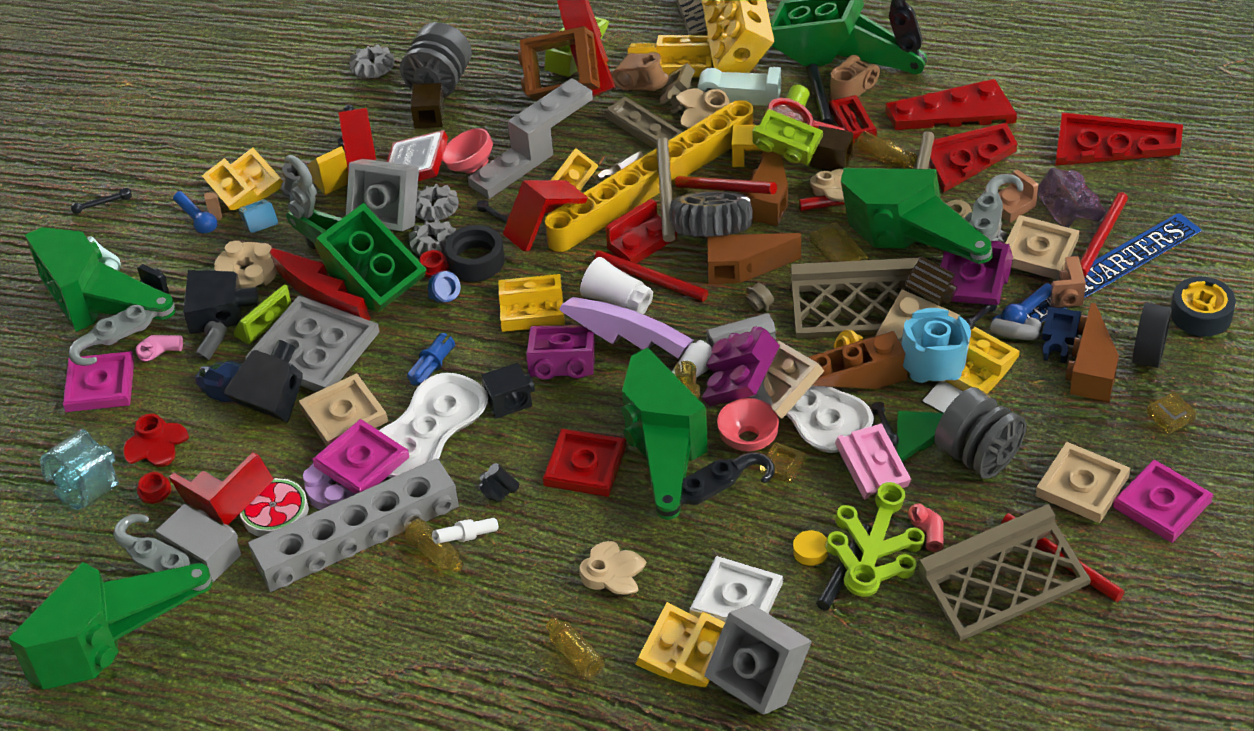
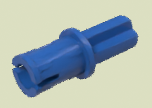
(430, 359)

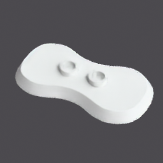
(435, 413)
(824, 415)

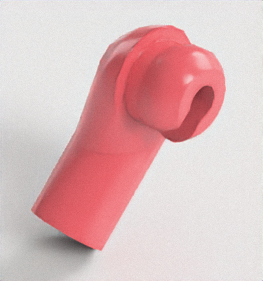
(930, 524)

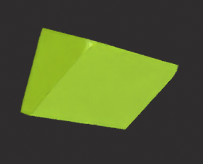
(263, 316)

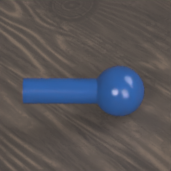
(203, 221)
(1019, 312)

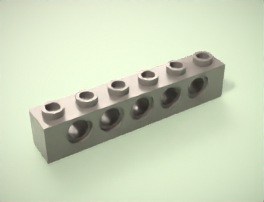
(353, 524)

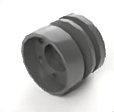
(436, 56)
(980, 432)

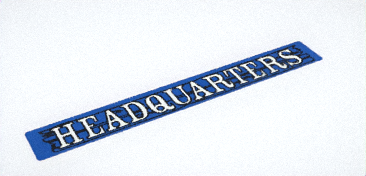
(1129, 257)

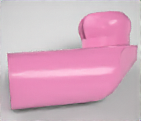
(157, 344)

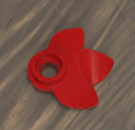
(154, 441)

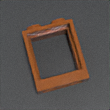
(586, 59)

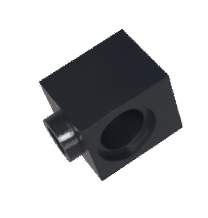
(508, 390)

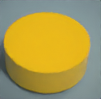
(810, 548)

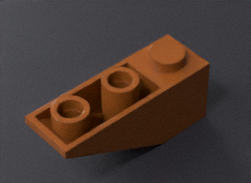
(769, 207)
(747, 256)
(1096, 359)
(863, 364)

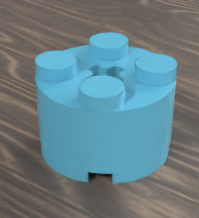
(935, 345)

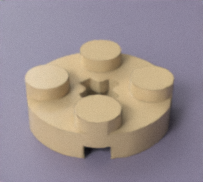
(250, 254)

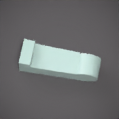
(749, 87)

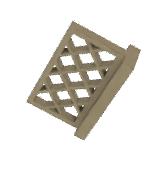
(854, 278)
(983, 550)

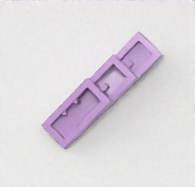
(616, 322)

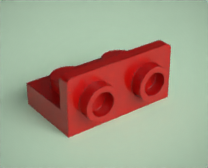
(636, 233)

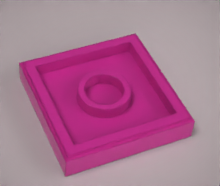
(100, 384)
(360, 457)
(1163, 501)

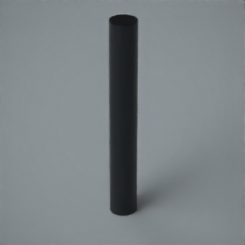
(819, 94)
(837, 579)

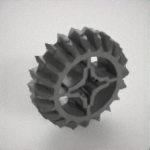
(711, 213)

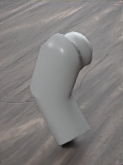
(1015, 330)

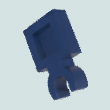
(1059, 330)

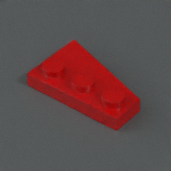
(969, 153)

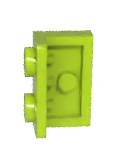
(787, 137)

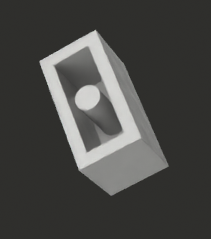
(201, 539)

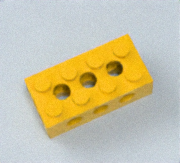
(737, 33)

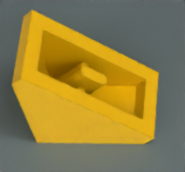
(329, 171)

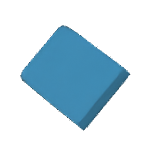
(258, 215)

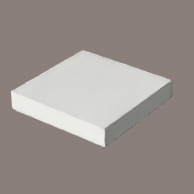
(734, 586)

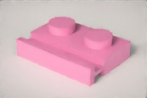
(872, 459)

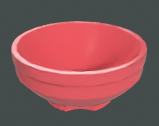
(468, 151)
(745, 416)

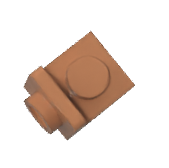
(1016, 202)
(1071, 285)

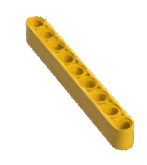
(640, 179)

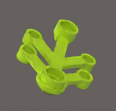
(873, 545)

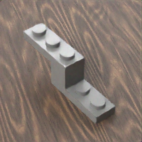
(530, 138)

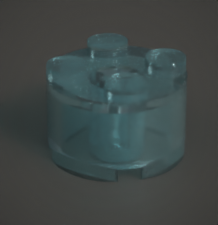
(79, 470)

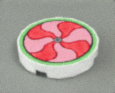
(275, 507)

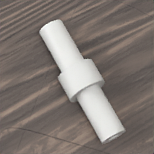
(465, 530)

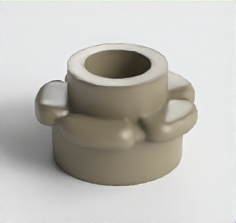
(759, 297)

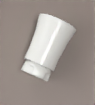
(613, 286)

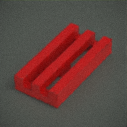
(860, 111)

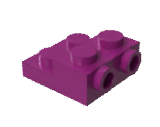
(982, 281)
(560, 351)
(739, 365)

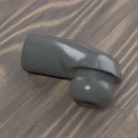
(215, 334)

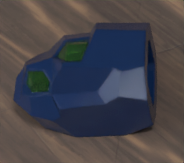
(215, 379)

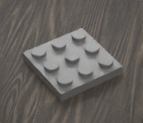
(324, 340)

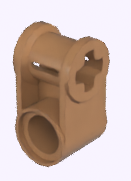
(640, 72)
(852, 78)

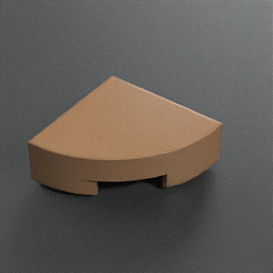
(213, 204)

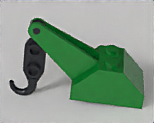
(826, 28)
(672, 430)

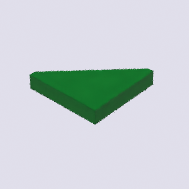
(915, 432)

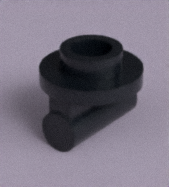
(497, 483)

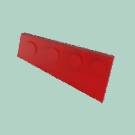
(966, 103)
(1112, 139)

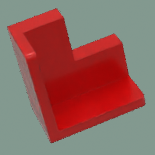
(531, 204)
(228, 498)

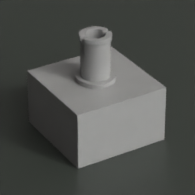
(386, 190)
(757, 658)

